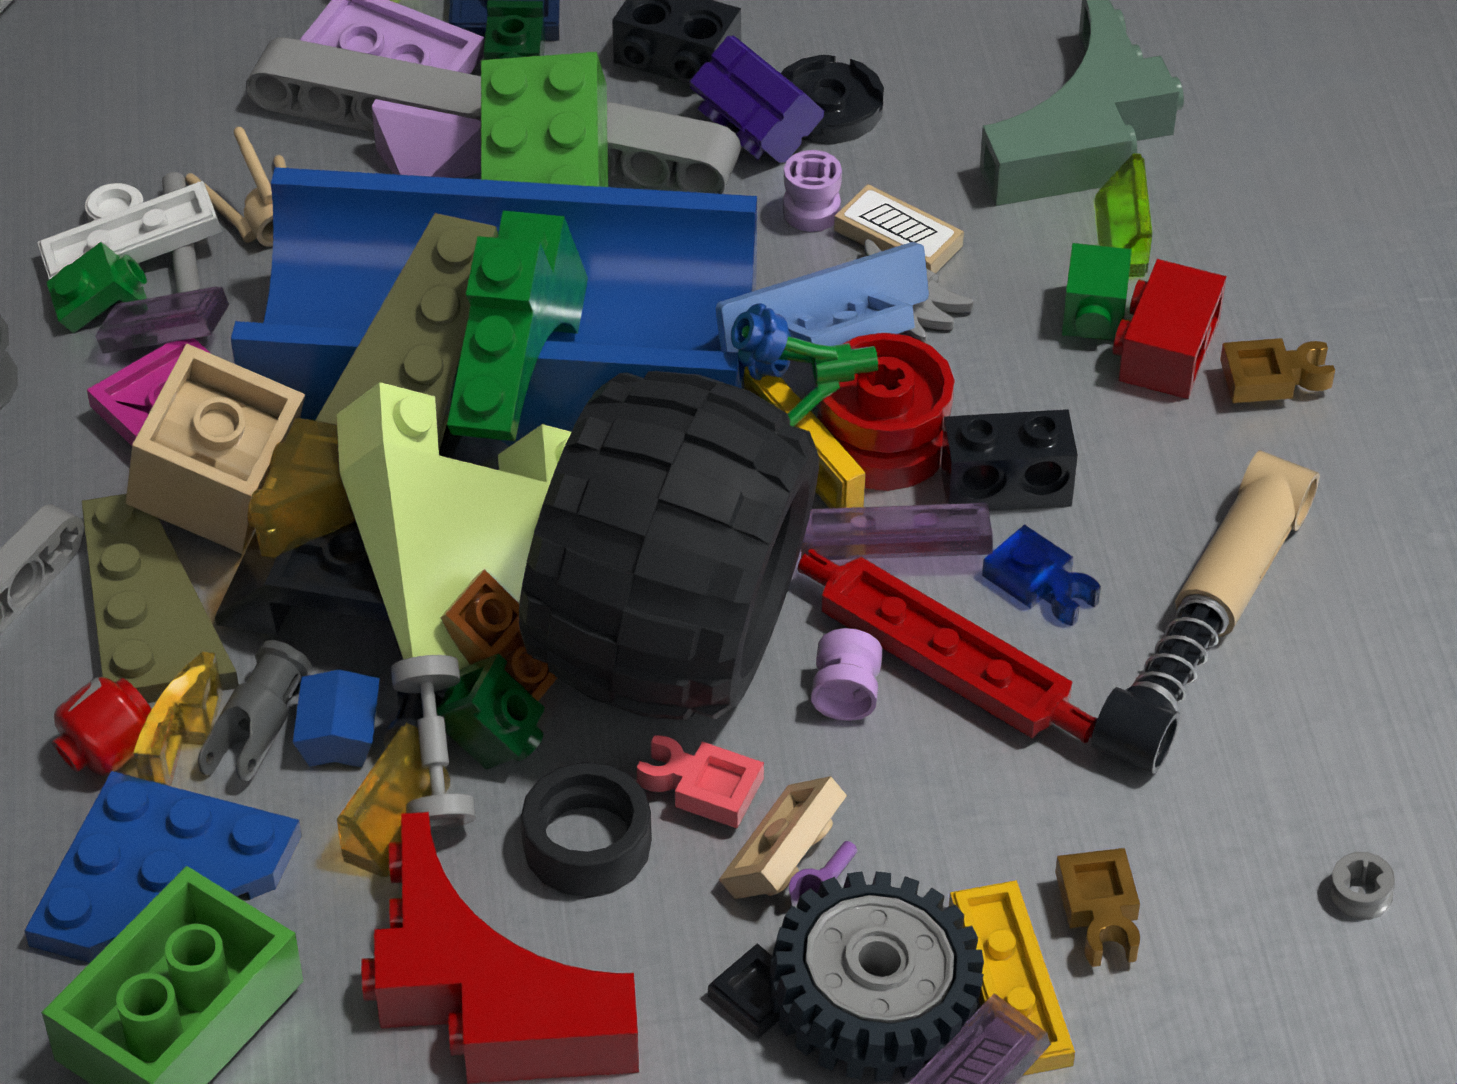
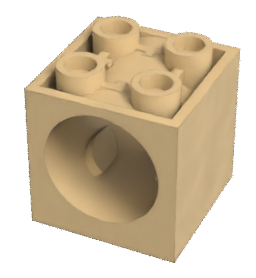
(209, 446)

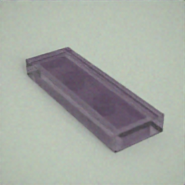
(899, 531)

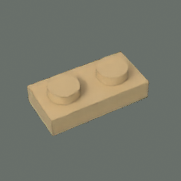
(783, 837)

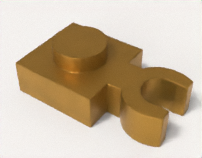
(1268, 372)
(1102, 895)

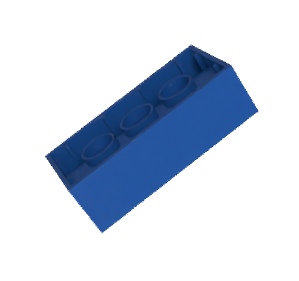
(649, 259)

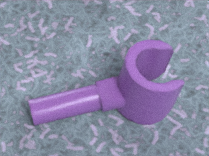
(812, 878)

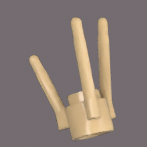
(258, 203)

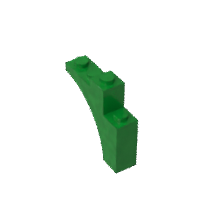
(517, 295)

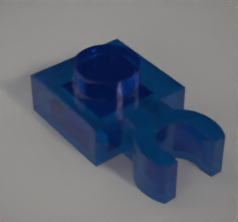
(1036, 570)

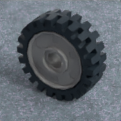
(868, 1020)

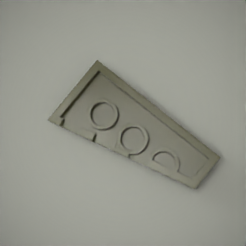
(420, 325)

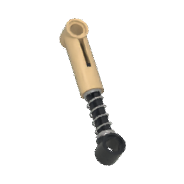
(1270, 503)

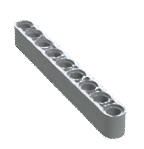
(342, 84)

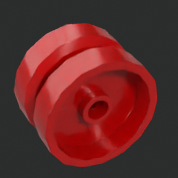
(895, 414)

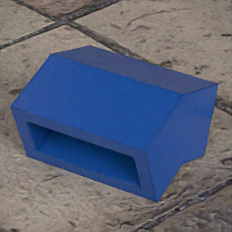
(336, 717)

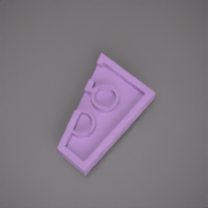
(396, 33)

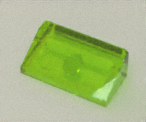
(1125, 213)

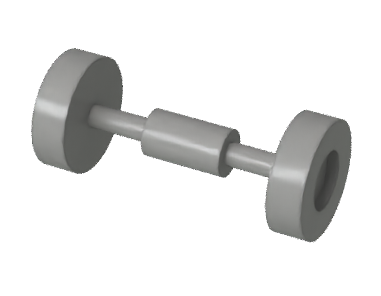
(425, 676)

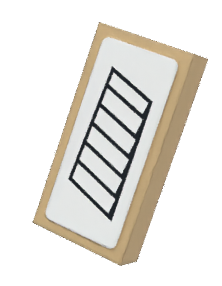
(895, 223)

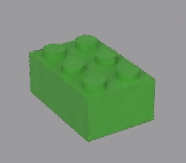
(544, 120)
(175, 989)

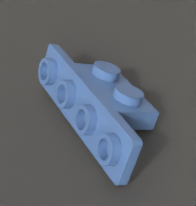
(843, 300)

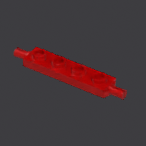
(947, 647)

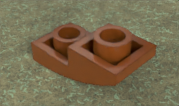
(487, 623)

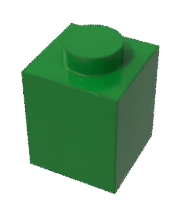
(1096, 291)

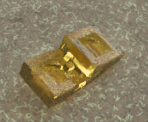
(179, 717)

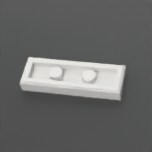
(138, 230)

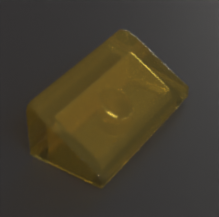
(375, 809)

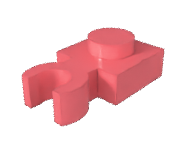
(708, 784)

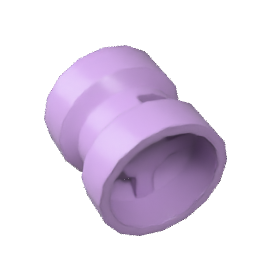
(812, 190)
(846, 663)

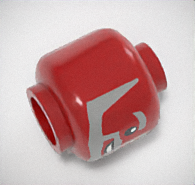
(100, 725)

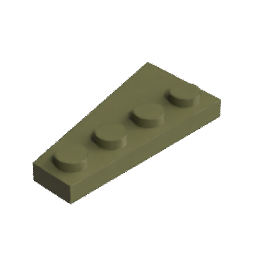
(144, 601)

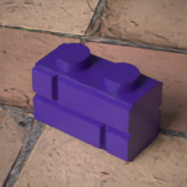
(755, 99)

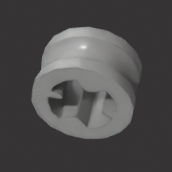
(1363, 866)

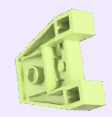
(434, 517)

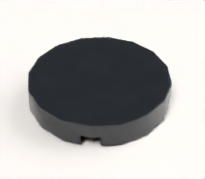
(846, 93)

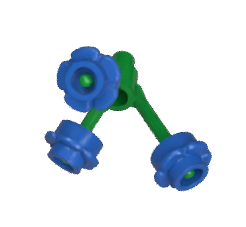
(768, 349)

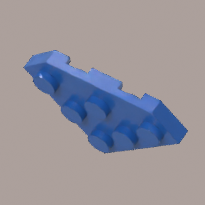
(137, 844)

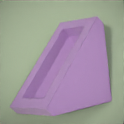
(426, 141)

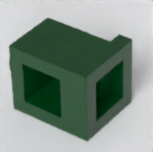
(514, 29)
(491, 714)

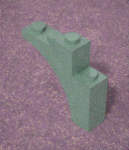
(1089, 123)

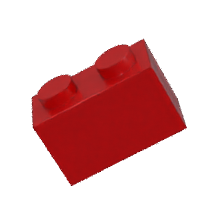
(1169, 328)

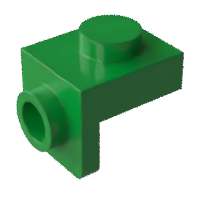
(94, 284)

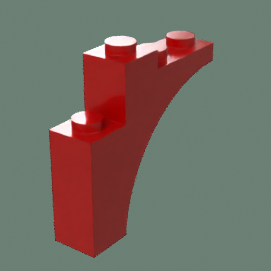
(502, 1003)

